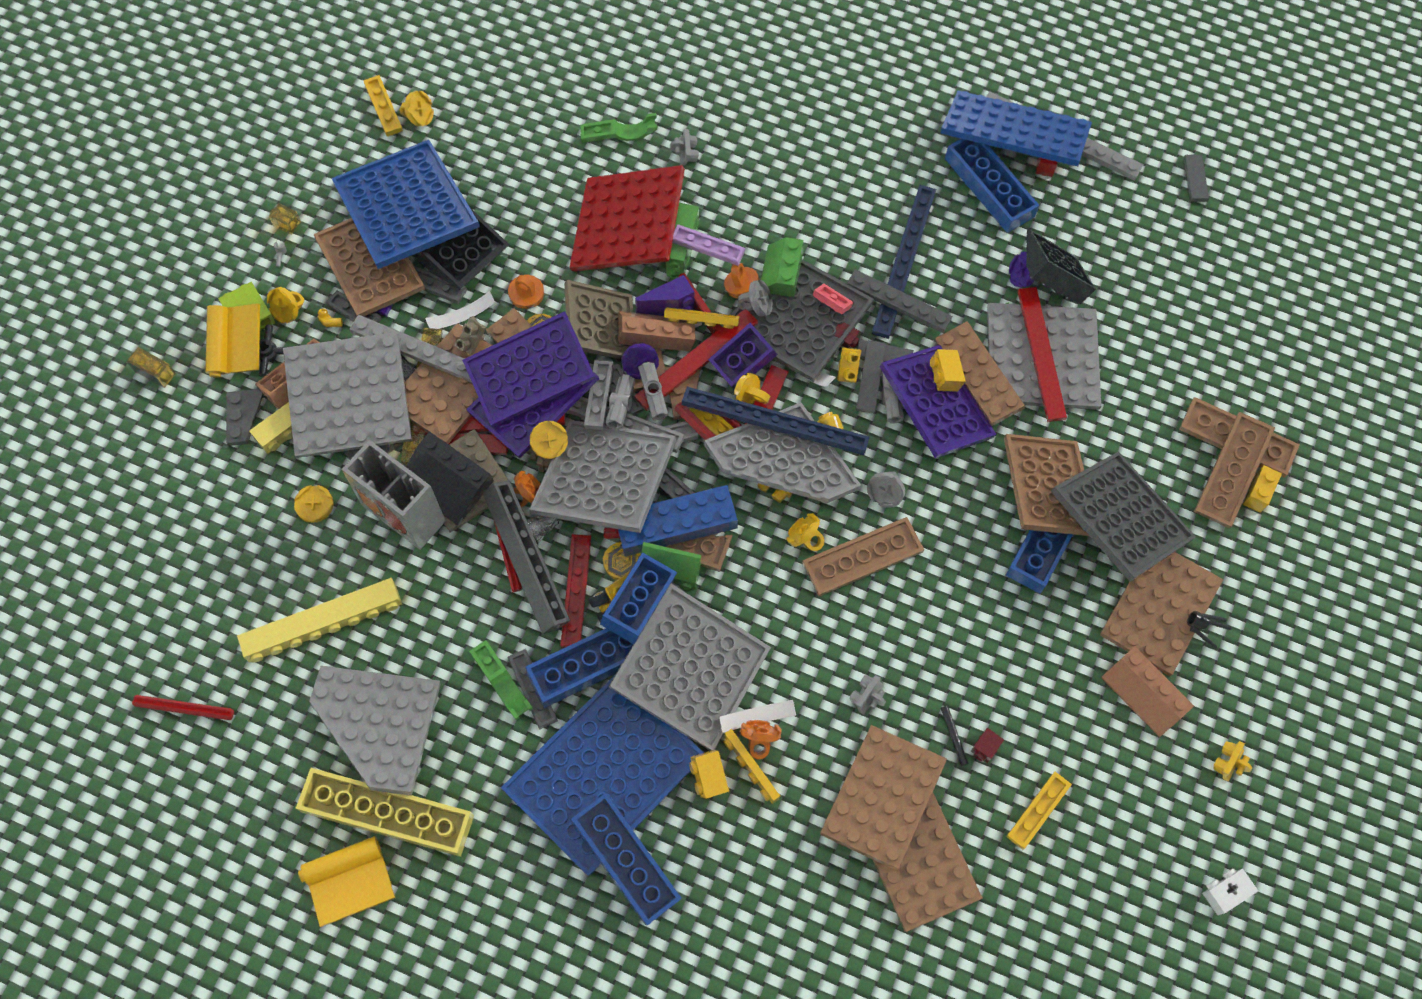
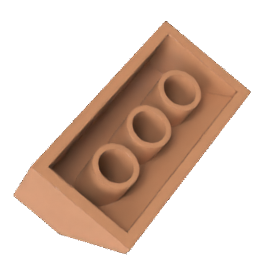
(655, 331)
(275, 384)
(1147, 691)

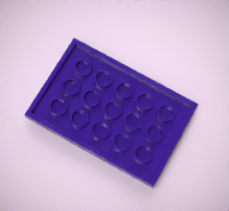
(528, 369)
(943, 418)
(517, 430)

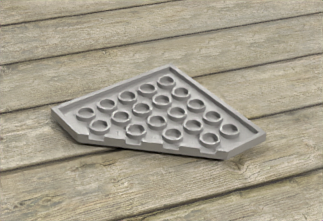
(783, 460)
(377, 722)

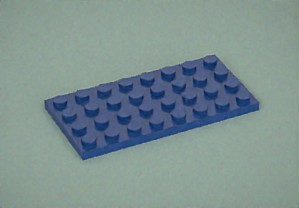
(1017, 128)

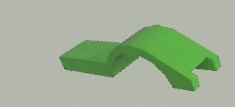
(613, 129)
(500, 679)

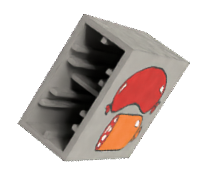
(394, 494)

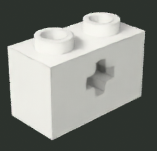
(1240, 887)

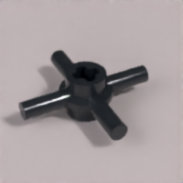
(267, 350)

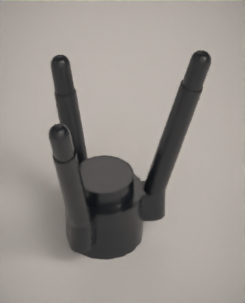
(1201, 621)

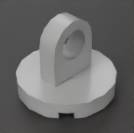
(758, 299)
(886, 489)

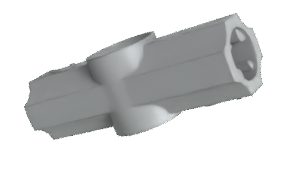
(655, 400)
(620, 402)
(892, 403)

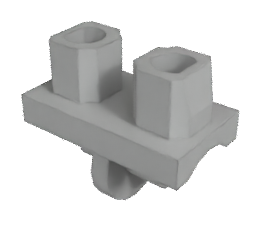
(682, 147)
(871, 696)

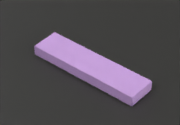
(708, 245)

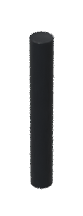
(954, 736)

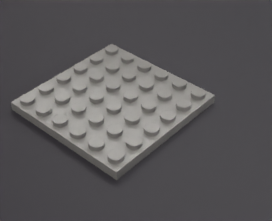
(1073, 347)
(346, 394)
(604, 477)
(690, 667)

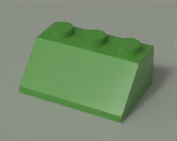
(783, 266)
(684, 563)

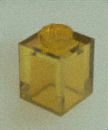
(284, 218)

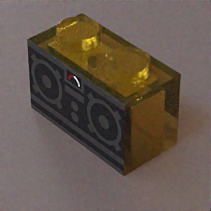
(151, 367)

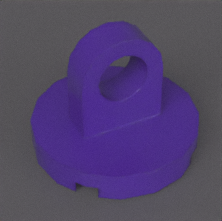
(1019, 271)
(636, 356)

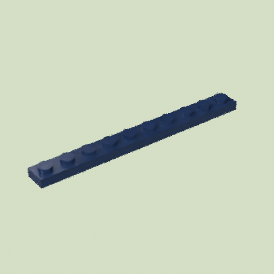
(905, 257)
(775, 420)

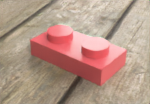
(832, 298)

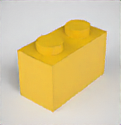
(947, 370)
(1262, 489)
(708, 774)

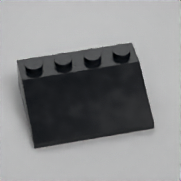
(465, 255)
(1057, 268)
(452, 476)

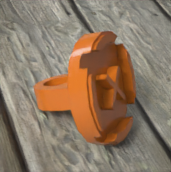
(739, 280)
(526, 291)
(526, 486)
(760, 733)

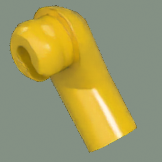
(327, 320)

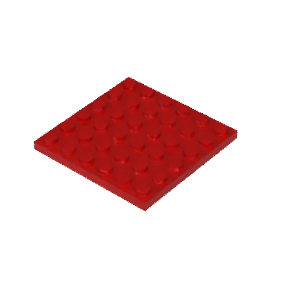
(627, 219)

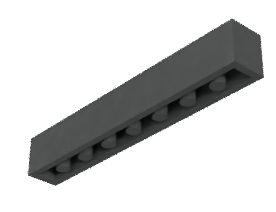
(526, 557)

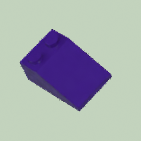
(673, 294)

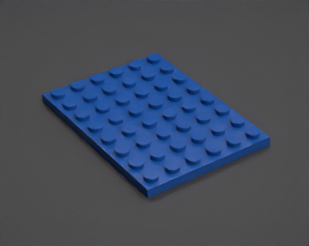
(404, 203)
(600, 750)

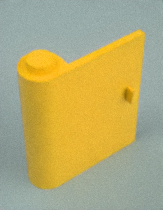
(232, 339)
(347, 881)

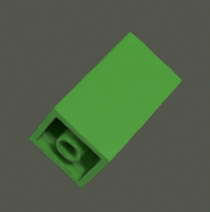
(679, 258)

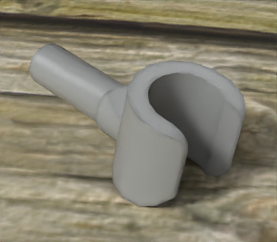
(280, 251)

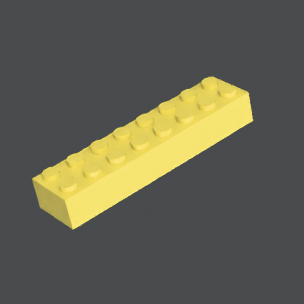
(385, 813)

